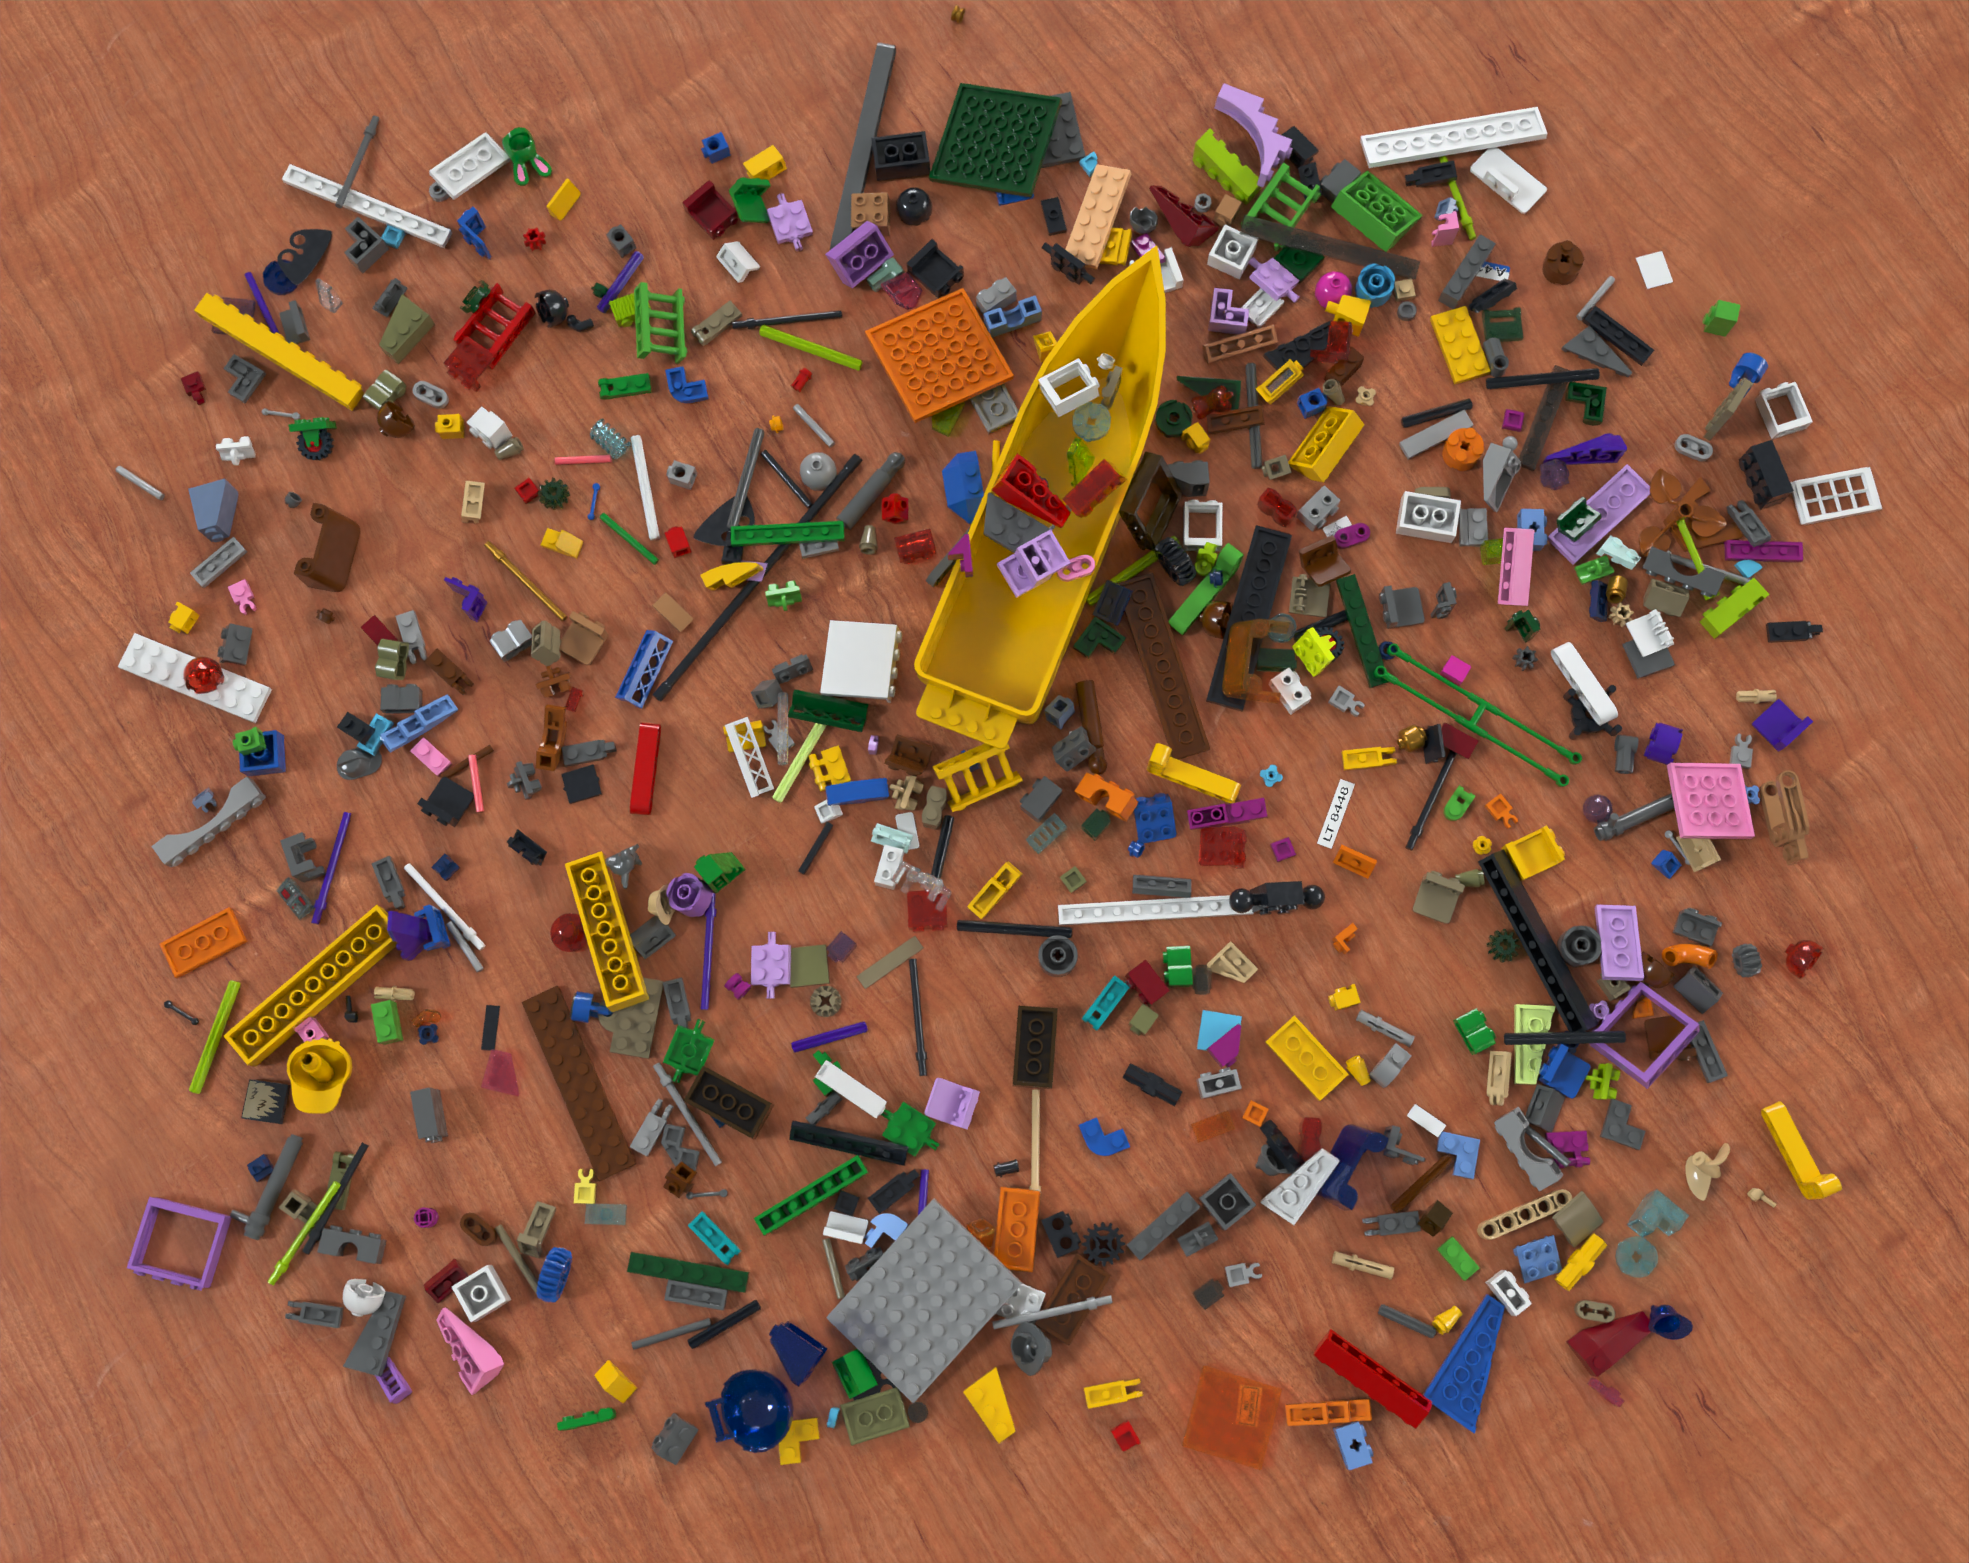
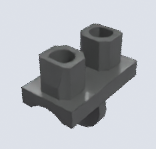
(522, 772)
(1197, 1239)

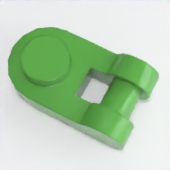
(1453, 809)

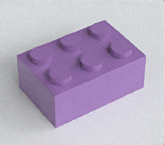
(859, 254)

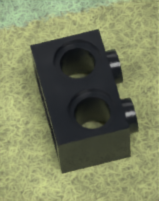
(1056, 1235)

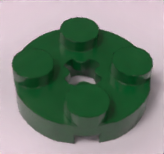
(474, 296)
(1163, 417)

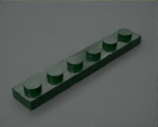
(1361, 628)
(688, 1272)

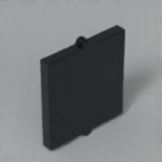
(1434, 744)
(581, 784)

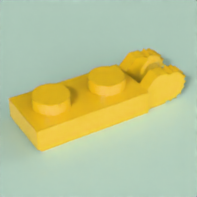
(1367, 758)
(1110, 1393)

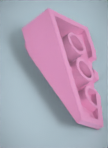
(475, 1356)

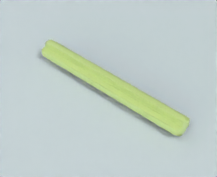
(798, 762)

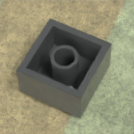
(1226, 1201)

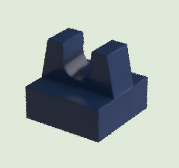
(445, 867)
(260, 1168)

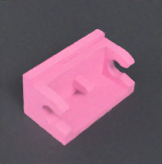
(1446, 232)

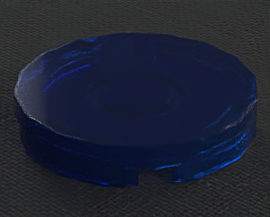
(276, 280)

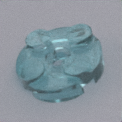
(1093, 411)
(1644, 1248)

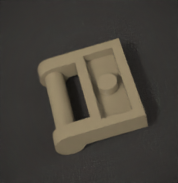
(1113, 383)

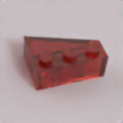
(1094, 488)

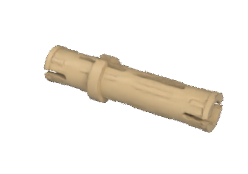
(1339, 1258)

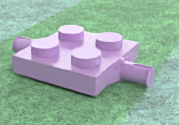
(789, 222)
(1274, 279)
(771, 965)

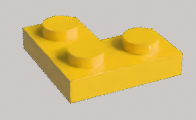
(799, 1431)

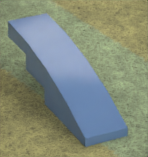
(419, 723)

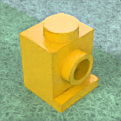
(1196, 438)
(182, 619)
(1344, 998)

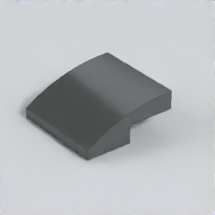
(1649, 664)

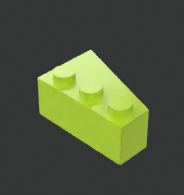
(1733, 608)

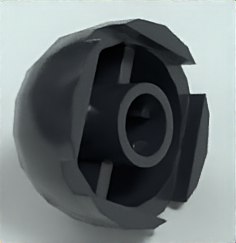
(914, 206)
(551, 307)

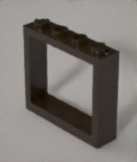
(1150, 467)

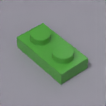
(1458, 1258)

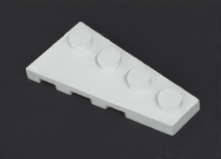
(1299, 1189)

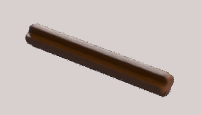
(1417, 1187)

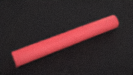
(582, 459)
(476, 783)

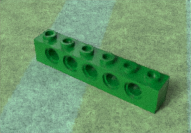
(811, 1195)

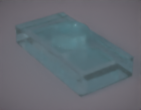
(606, 1214)

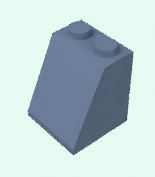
(214, 508)

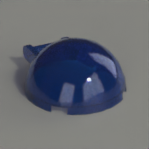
(754, 1410)

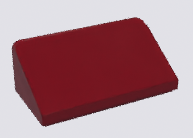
(441, 1283)

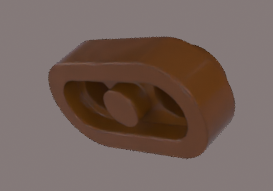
(478, 1230)

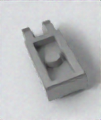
(411, 633)
(651, 1129)

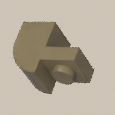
(299, 1206)

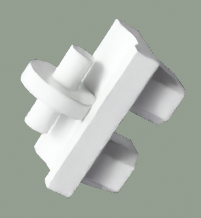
(236, 451)

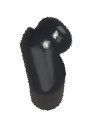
(579, 325)

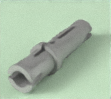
(1385, 1028)

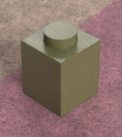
(1142, 1020)

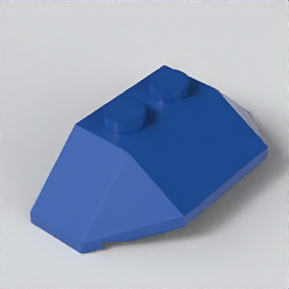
(963, 485)

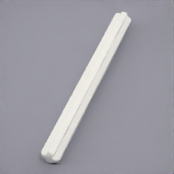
(645, 487)

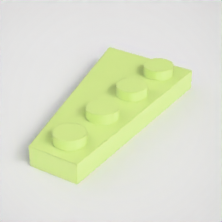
(1529, 1057)

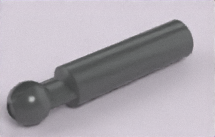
(871, 490)

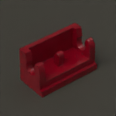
(1458, 741)

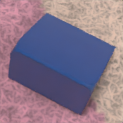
(1666, 863)

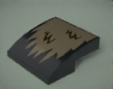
(265, 1101)

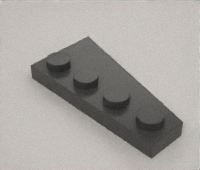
(375, 1341)

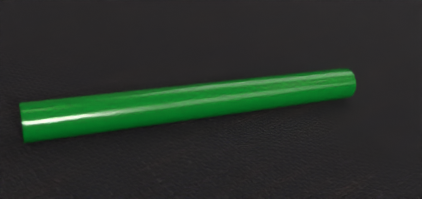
(627, 537)

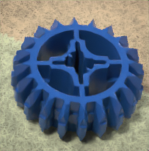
(554, 1274)

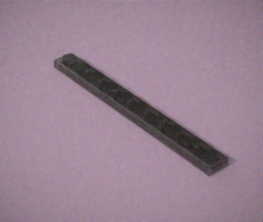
(1327, 246)

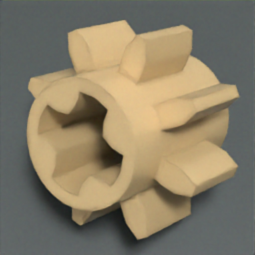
(1619, 619)

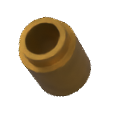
(1616, 589)

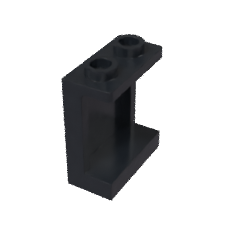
(935, 269)

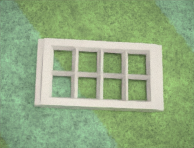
(1870, 489)

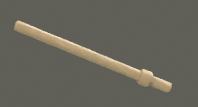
(1035, 1140)

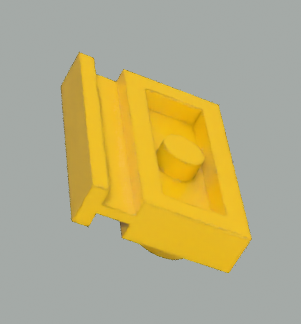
(1117, 247)

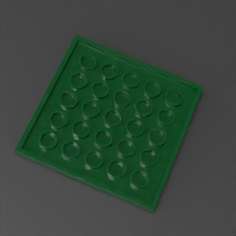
(995, 139)

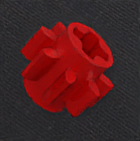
(534, 239)

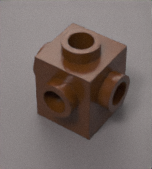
(680, 1180)

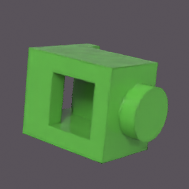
(255, 743)

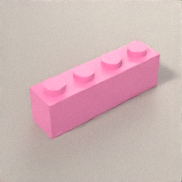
(1516, 566)

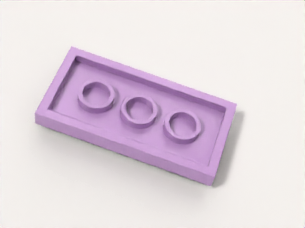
(1619, 942)

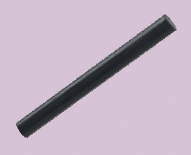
(785, 477)

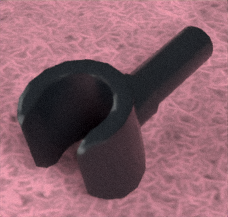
(350, 1015)

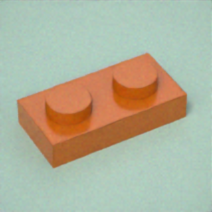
(1354, 861)

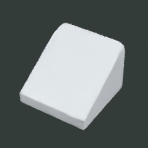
(827, 813)

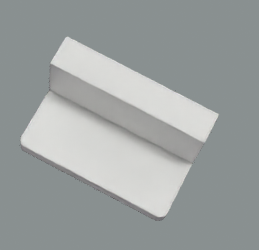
(737, 260)
(846, 1227)

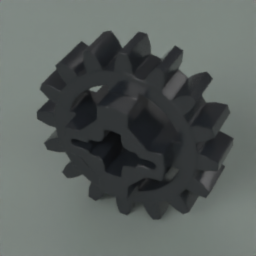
(1096, 1251)

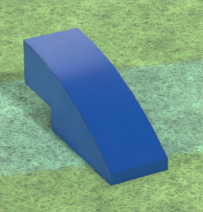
(857, 792)

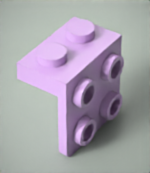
(952, 1103)

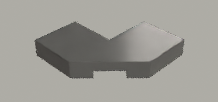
(672, 1143)

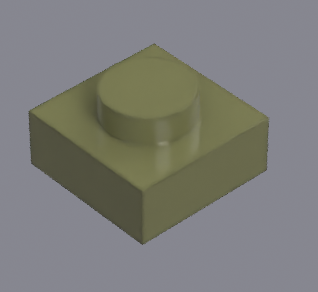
(1073, 879)

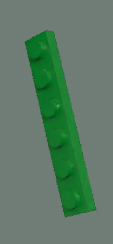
(787, 533)

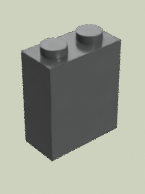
(429, 1115)

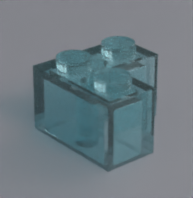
(1658, 1212)

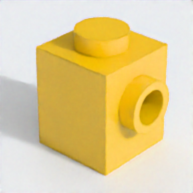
(450, 426)

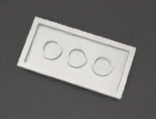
(469, 166)

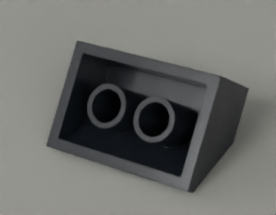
(901, 155)

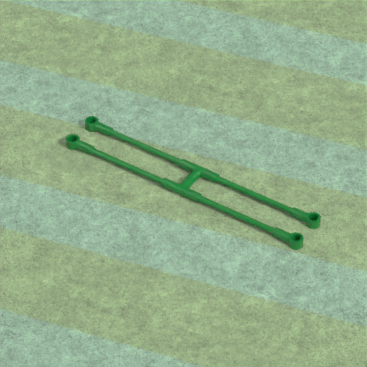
(1472, 724)

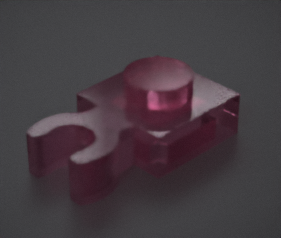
(1609, 1394)

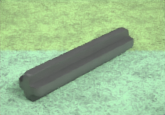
(1406, 1321)

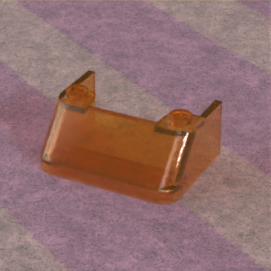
(1236, 680)

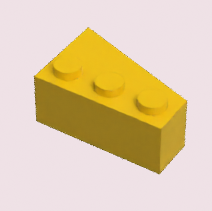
(991, 1404)

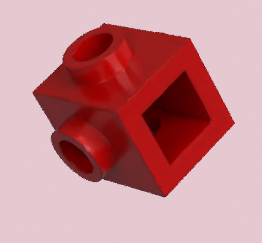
(895, 508)

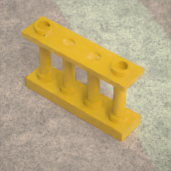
(963, 762)

